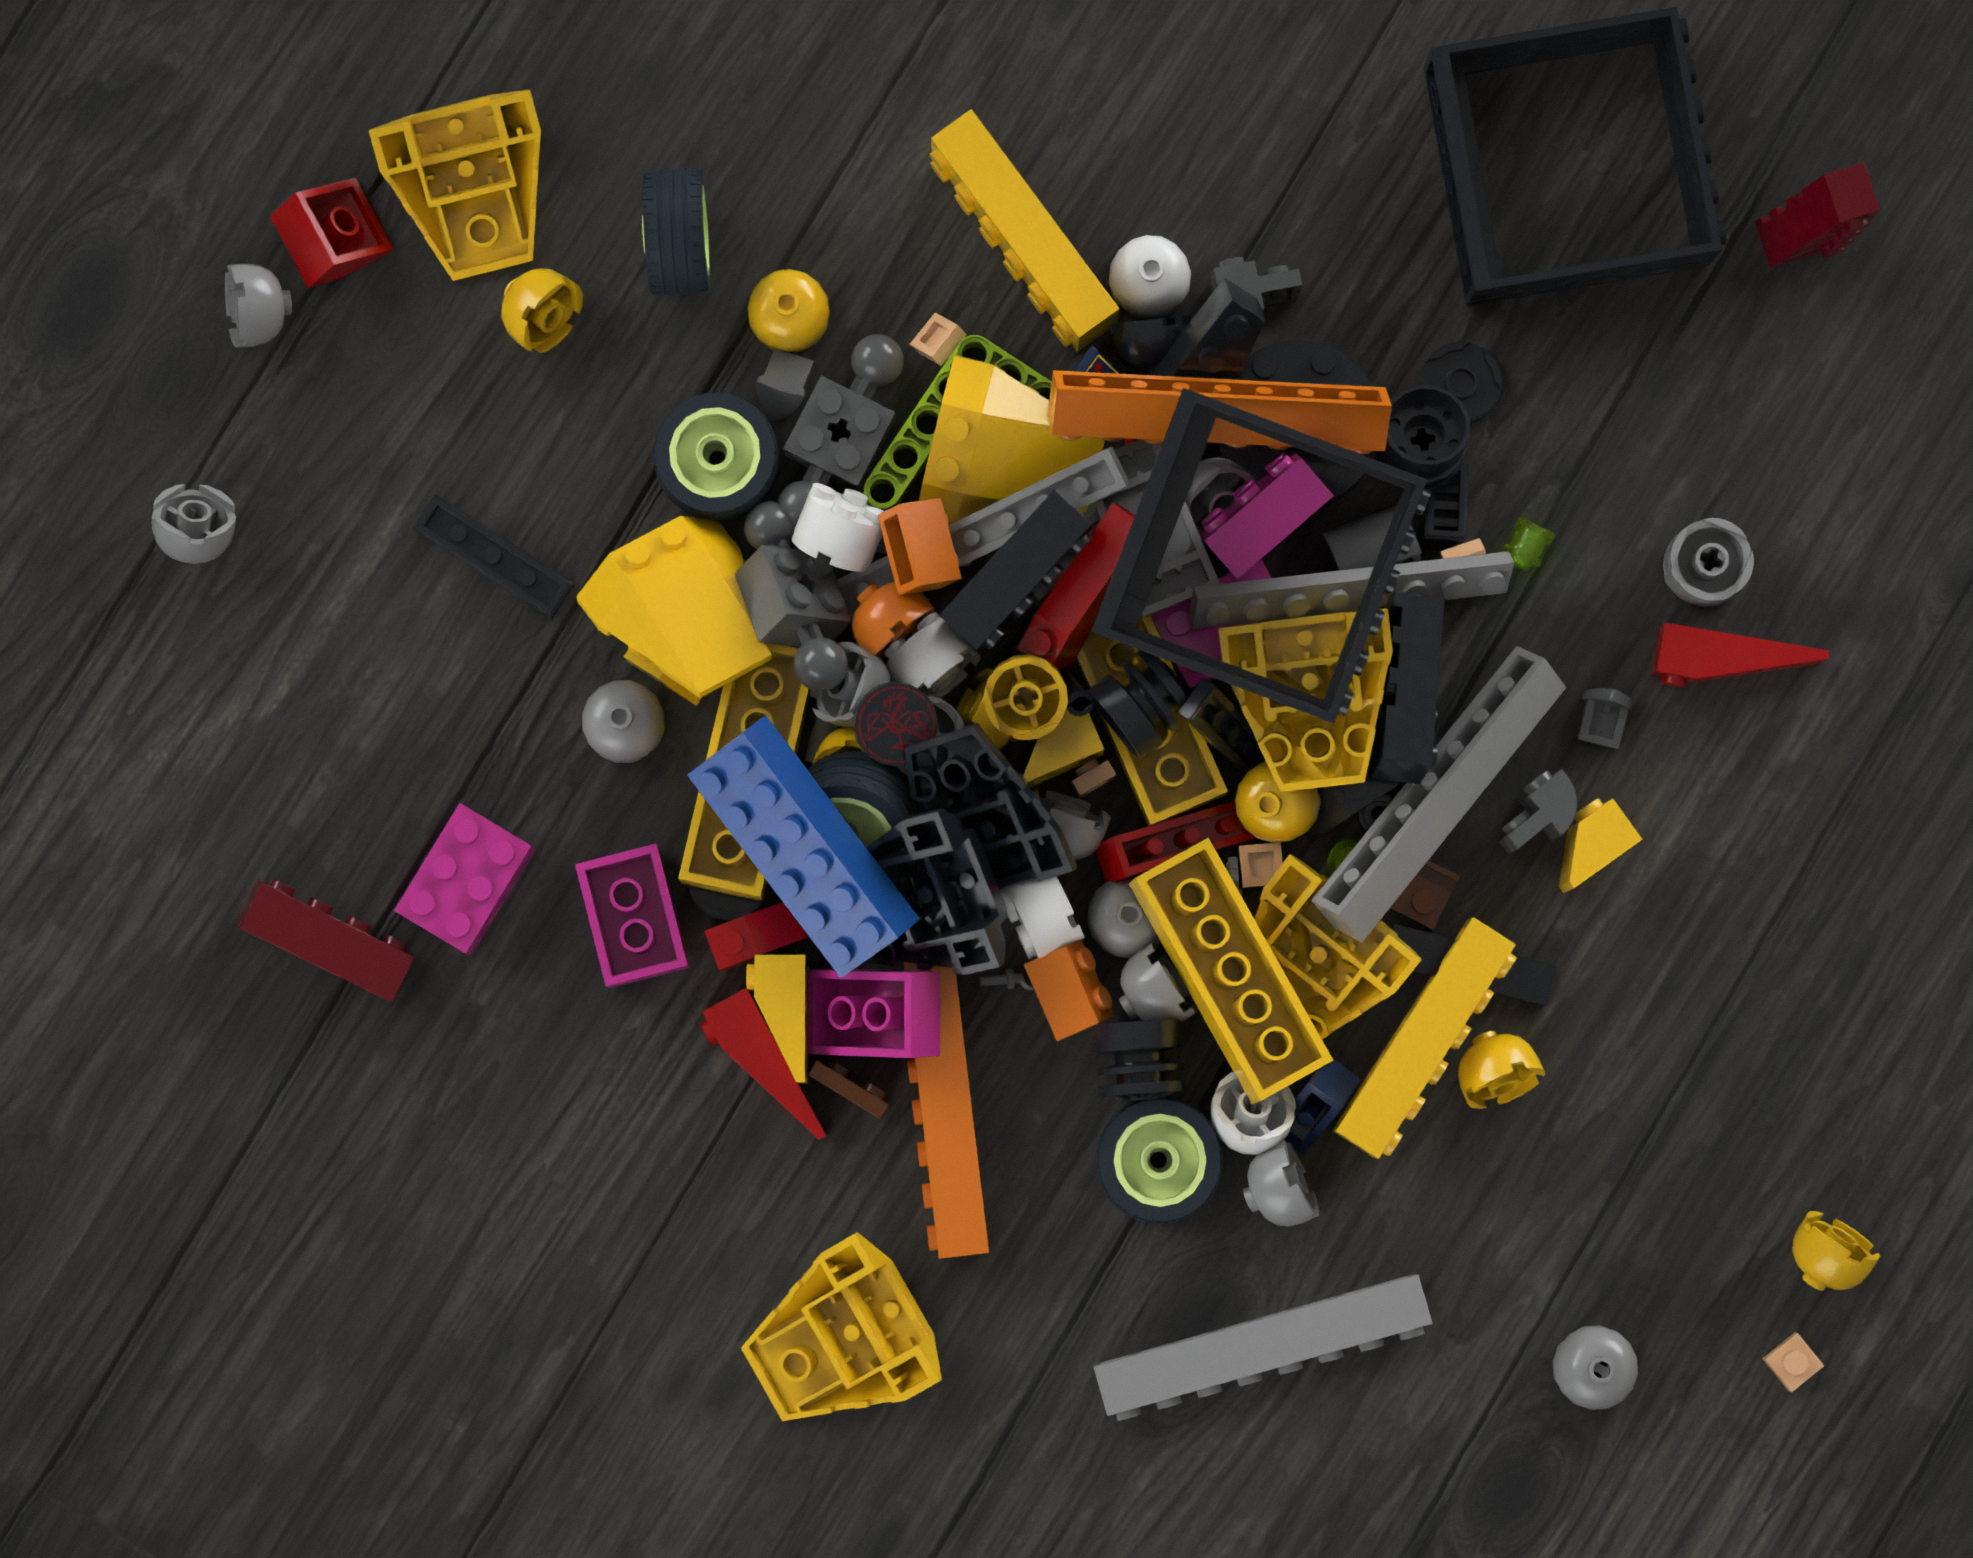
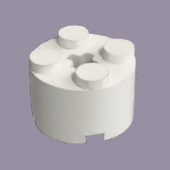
(839, 527)
(931, 657)
(1043, 915)

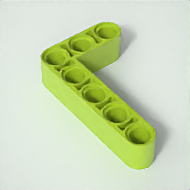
(912, 439)

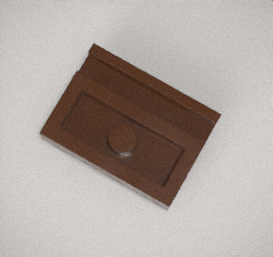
(1426, 895)
(835, 1077)

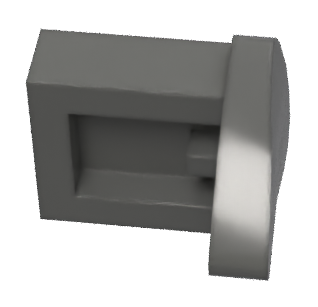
(783, 384)
(1604, 717)

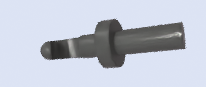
(1008, 979)

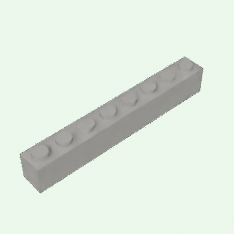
(1428, 811)
(1262, 1345)

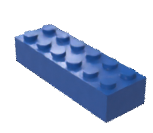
(803, 847)

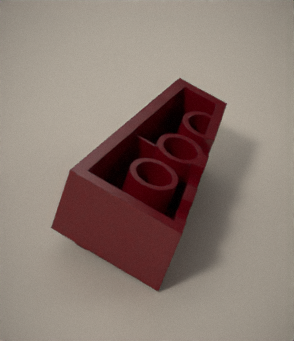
(1820, 217)
(324, 940)

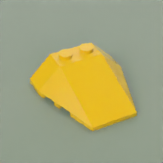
(468, 179)
(993, 441)
(678, 604)
(844, 1337)

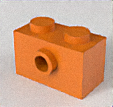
(919, 546)
(1070, 990)

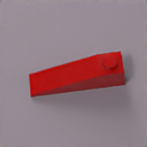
(1074, 603)
(1704, 655)
(1147, 847)
(753, 935)
(749, 1042)

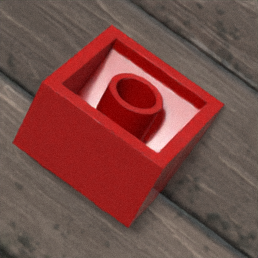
(330, 231)

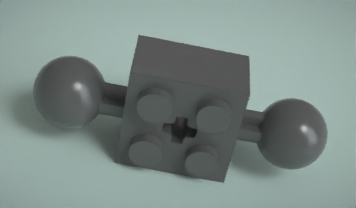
(876, 363)
(793, 598)

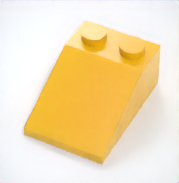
(782, 997)

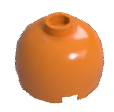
(887, 616)

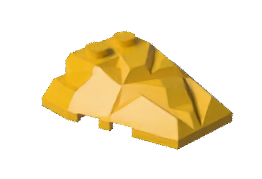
(1303, 655)
(1328, 969)

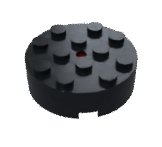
(1300, 363)

